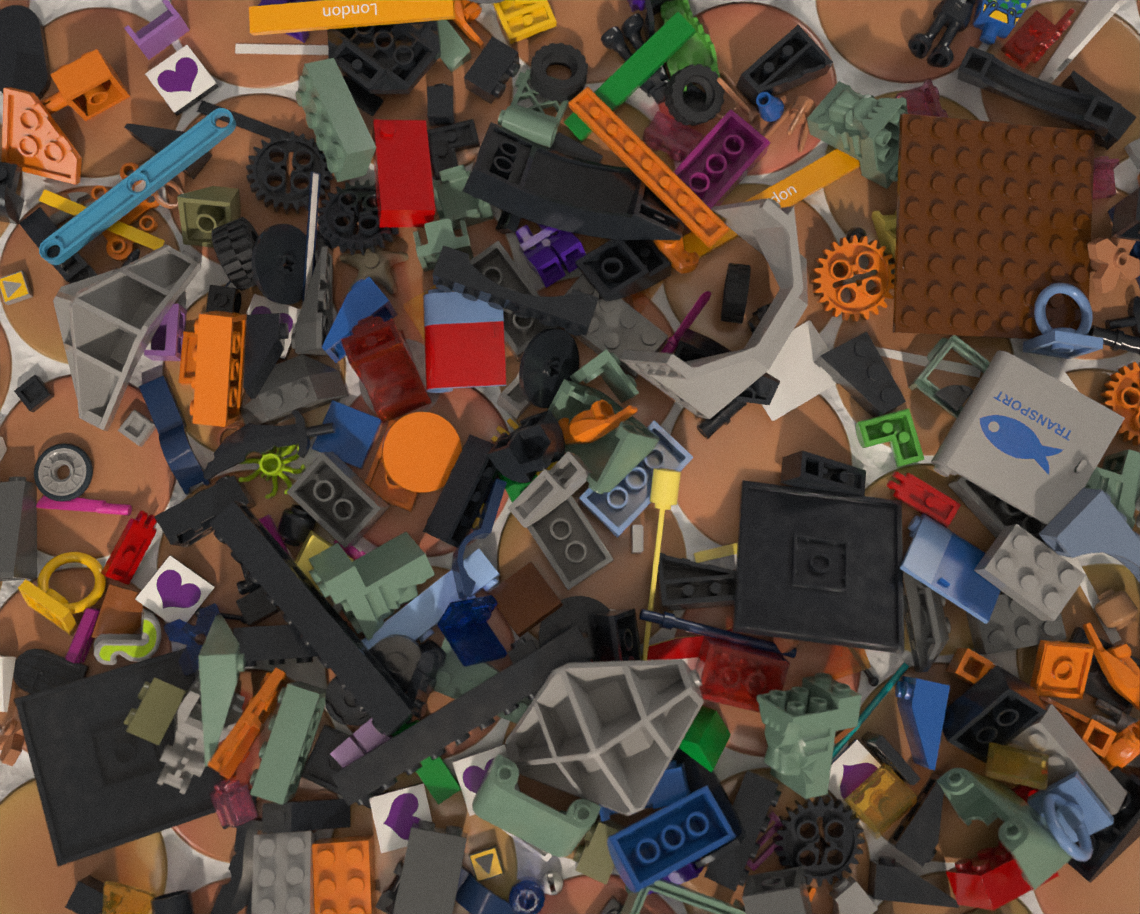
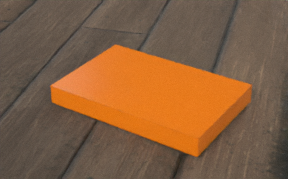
(385, 486)

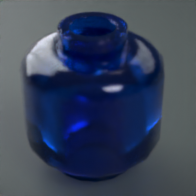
(525, 905)

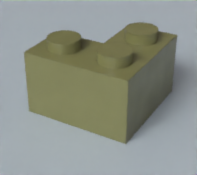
(155, 711)
(594, 857)

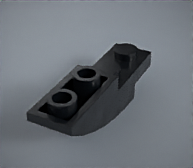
(39, 227)

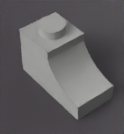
(851, 898)

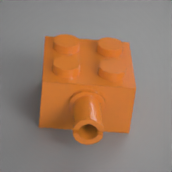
(86, 86)

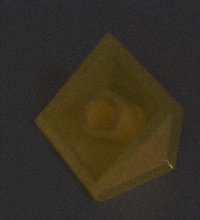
(1016, 766)
(881, 800)

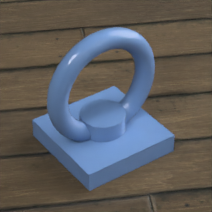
(1063, 342)
(1072, 814)

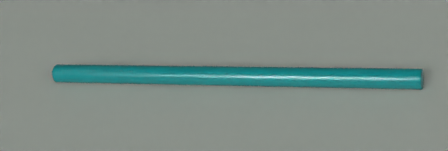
(871, 707)

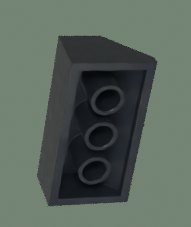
(617, 636)

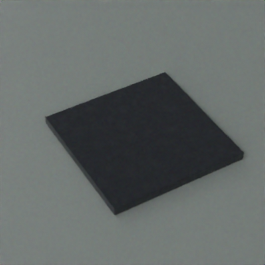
(819, 567)
(96, 776)

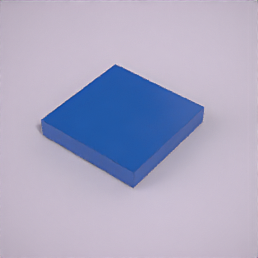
(352, 436)

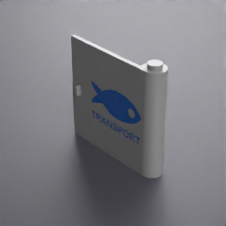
(1026, 438)

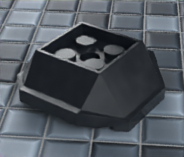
(386, 69)

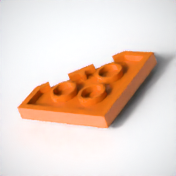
(35, 139)

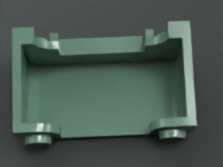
(613, 454)
(528, 818)
(1023, 828)

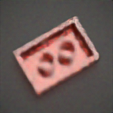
(738, 673)

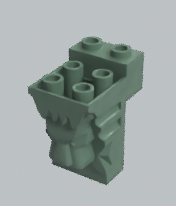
(861, 129)
(1120, 481)
(373, 583)
(803, 730)

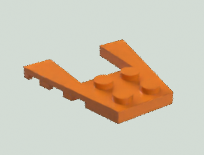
(249, 726)

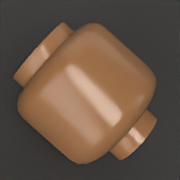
(1116, 609)

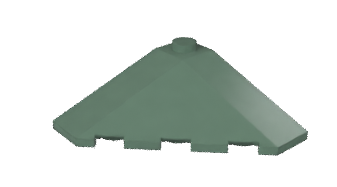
(219, 672)

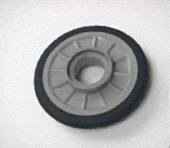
(51, 460)

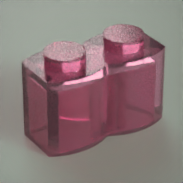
(233, 803)

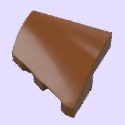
(119, 612)

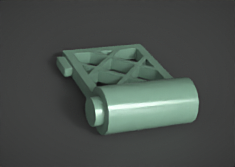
(532, 121)

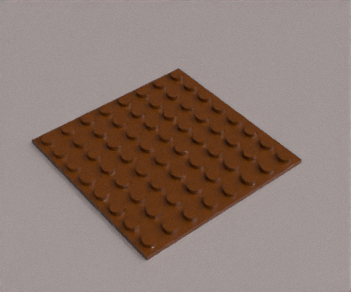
(989, 225)

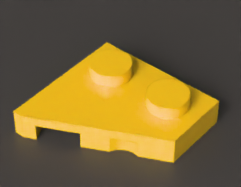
(524, 18)

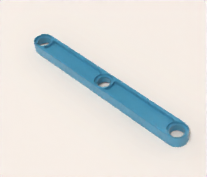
(123, 199)

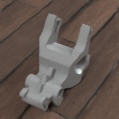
(187, 751)

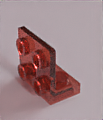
(1035, 38)

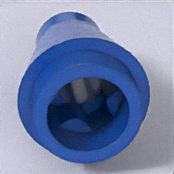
(769, 106)

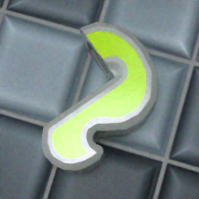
(130, 646)

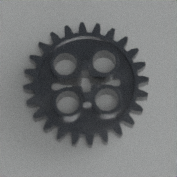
(264, 171)
(340, 216)
(843, 838)

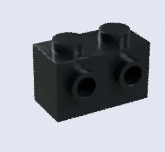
(492, 70)

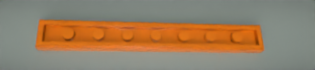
(648, 167)

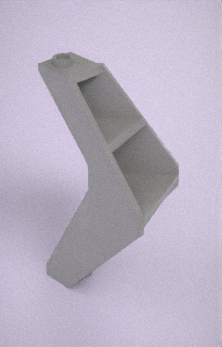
(112, 321)
(607, 729)

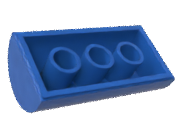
(669, 839)

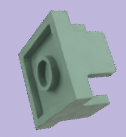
(456, 204)
(440, 234)

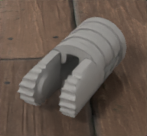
(1118, 719)

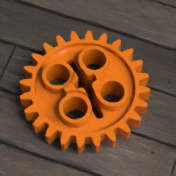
(848, 255)
(1121, 385)

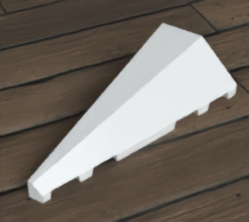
(1086, 25)

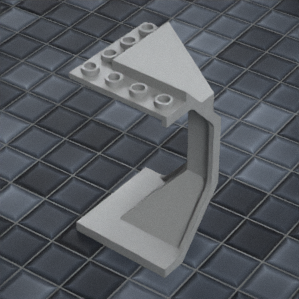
(714, 381)

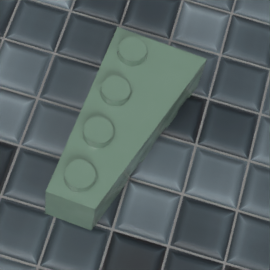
(457, 679)

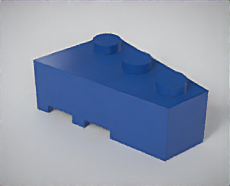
(669, 789)

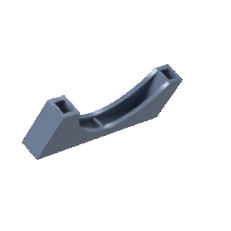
(1093, 526)

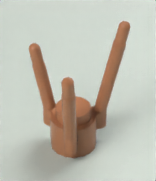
(744, 108)
(798, 113)

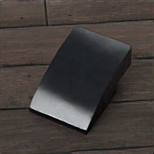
(624, 267)

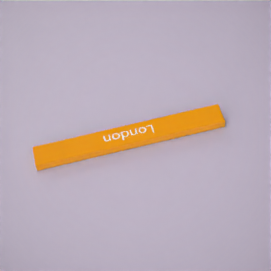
(344, 14)
(789, 192)

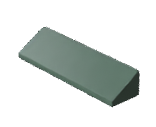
(453, 49)

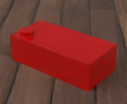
(403, 173)

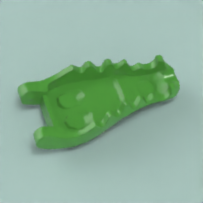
(697, 49)

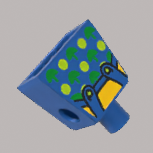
(997, 17)

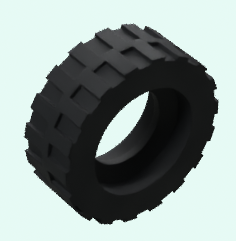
(558, 55)
(676, 103)
(735, 293)

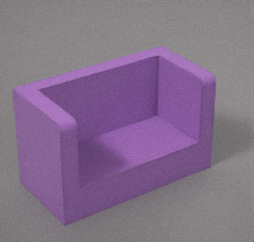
(159, 32)
(168, 338)

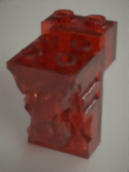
(385, 367)

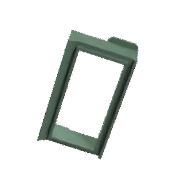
(934, 358)
(635, 900)

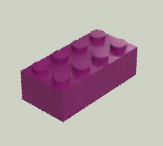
(722, 159)

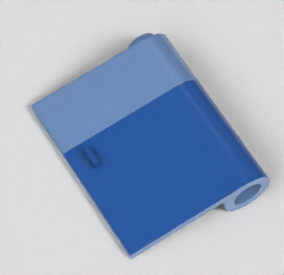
(947, 566)

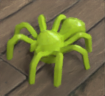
(273, 466)

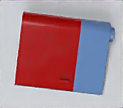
(462, 343)

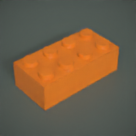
(218, 368)
(344, 875)

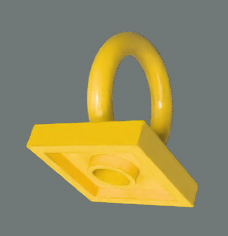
(51, 603)

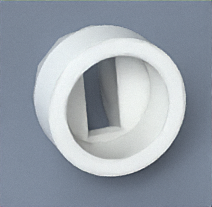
(558, 882)

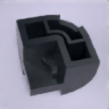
(10, 202)
(529, 447)

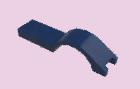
(173, 433)
(463, 582)
(477, 898)

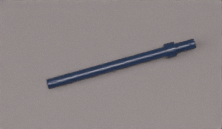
(668, 621)

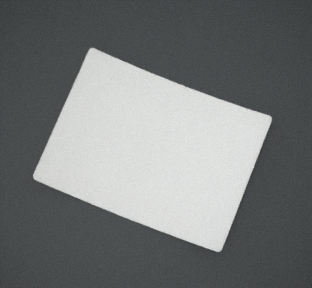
(797, 372)

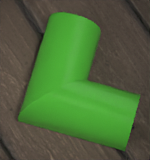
(897, 430)

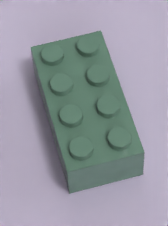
(335, 120)
(289, 742)

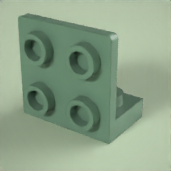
(608, 367)

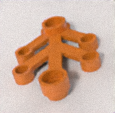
(115, 239)

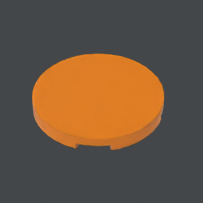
(420, 451)

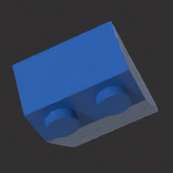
(360, 302)
(922, 713)

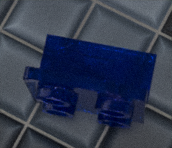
(468, 632)

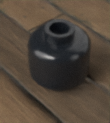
(295, 525)

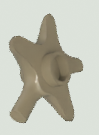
(375, 266)

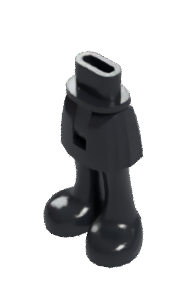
(948, 13)
(631, 30)

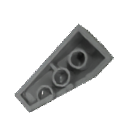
(312, 324)

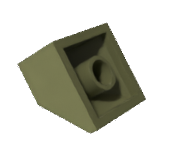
(206, 210)

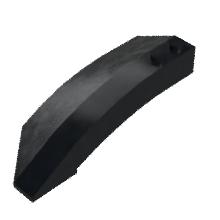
(567, 191)

